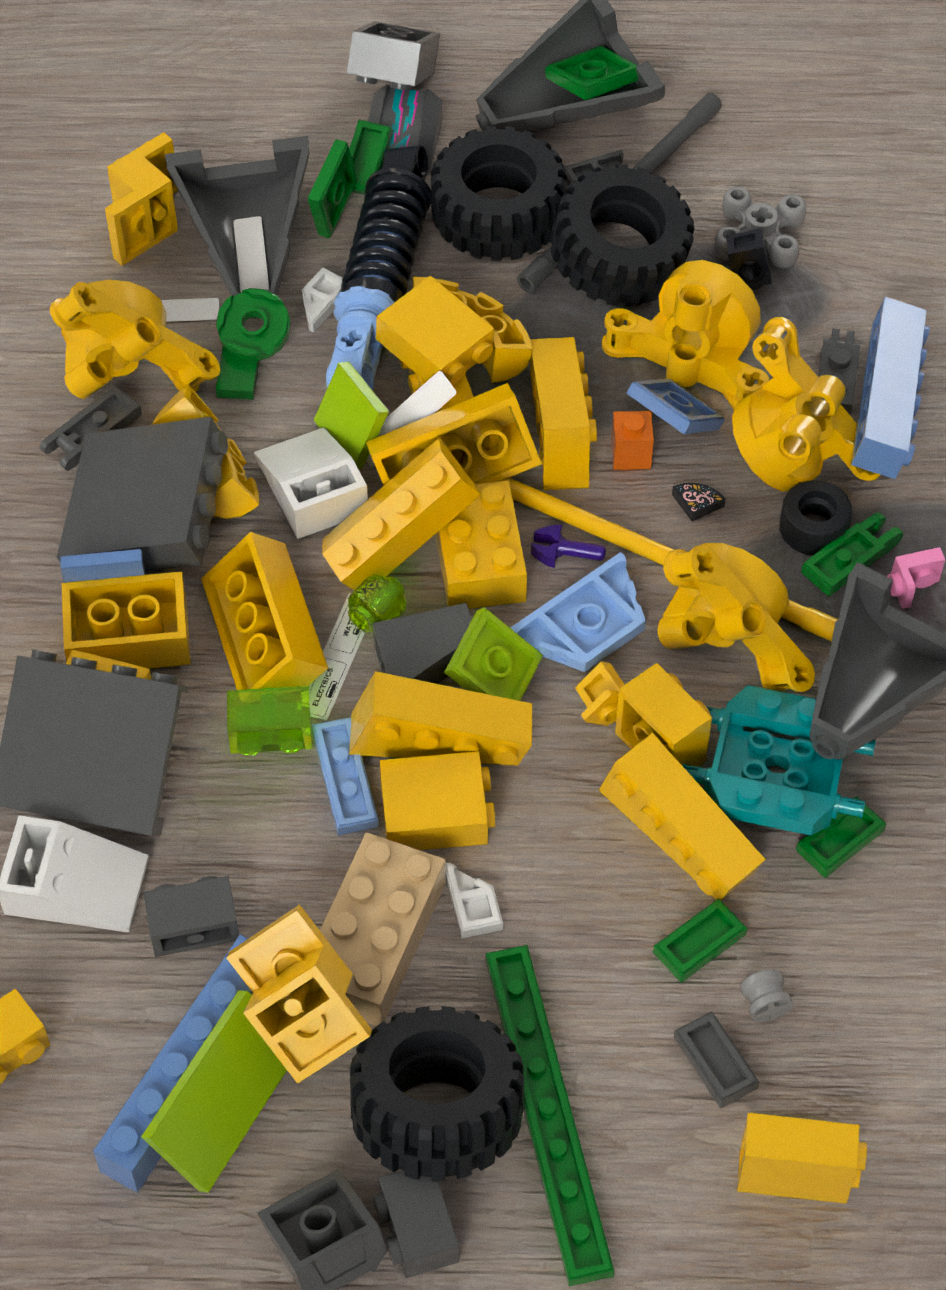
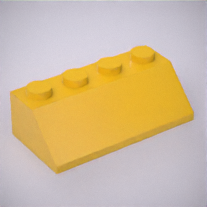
(481, 433)
(399, 516)
(263, 616)

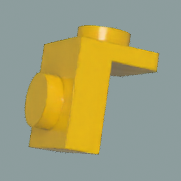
(600, 694)

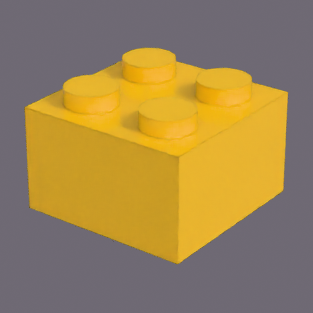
(662, 706)

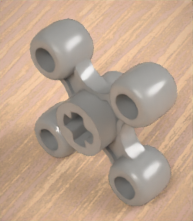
(788, 214)

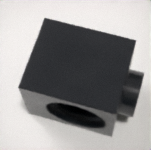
(749, 247)

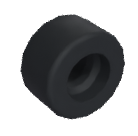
(819, 499)

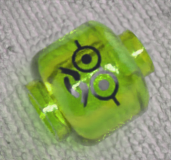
(375, 601)

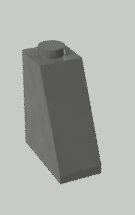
(421, 643)

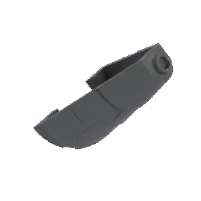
(530, 102)
(243, 191)
(876, 668)

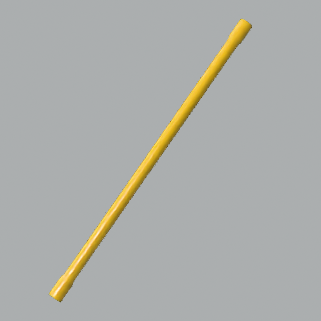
(806, 617)

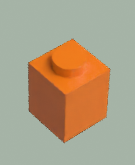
(632, 440)

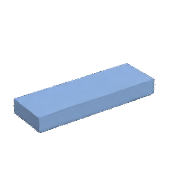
(344, 778)

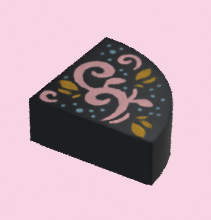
(697, 499)

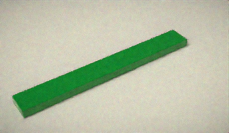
(550, 1119)

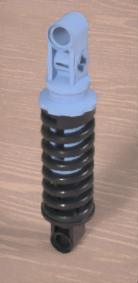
(380, 256)

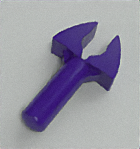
(561, 546)

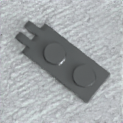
(841, 361)

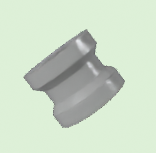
(766, 995)

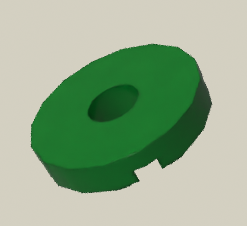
(253, 344)

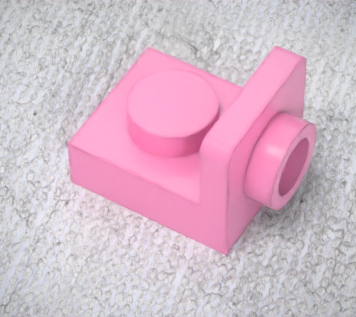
(913, 571)

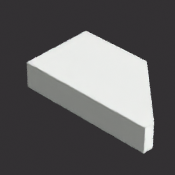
(319, 297)
(473, 903)

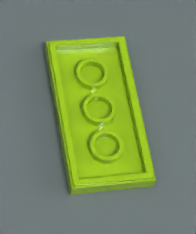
(216, 1098)

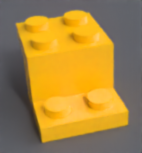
(142, 200)
(298, 994)

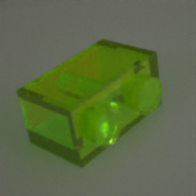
(269, 720)

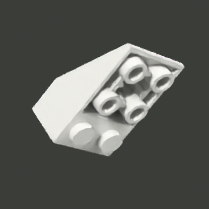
(313, 481)
(70, 876)

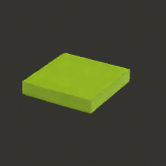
(351, 412)
(493, 658)

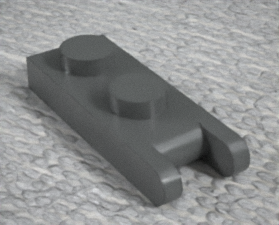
(108, 412)

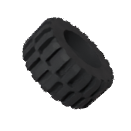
(489, 161)
(628, 199)
(431, 1136)

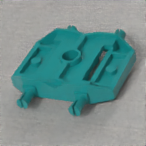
(747, 791)

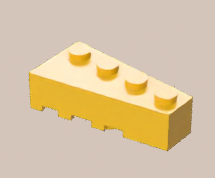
(562, 412)
(426, 719)
(681, 818)

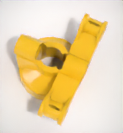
(116, 326)
(698, 333)
(785, 423)
(729, 598)

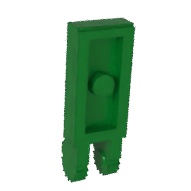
(834, 562)

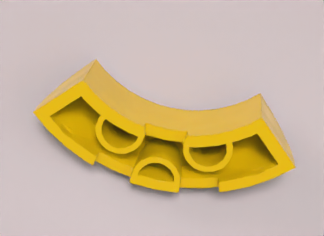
(510, 341)
(236, 493)

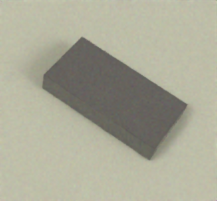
(716, 1059)

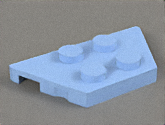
(587, 618)

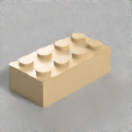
(382, 919)

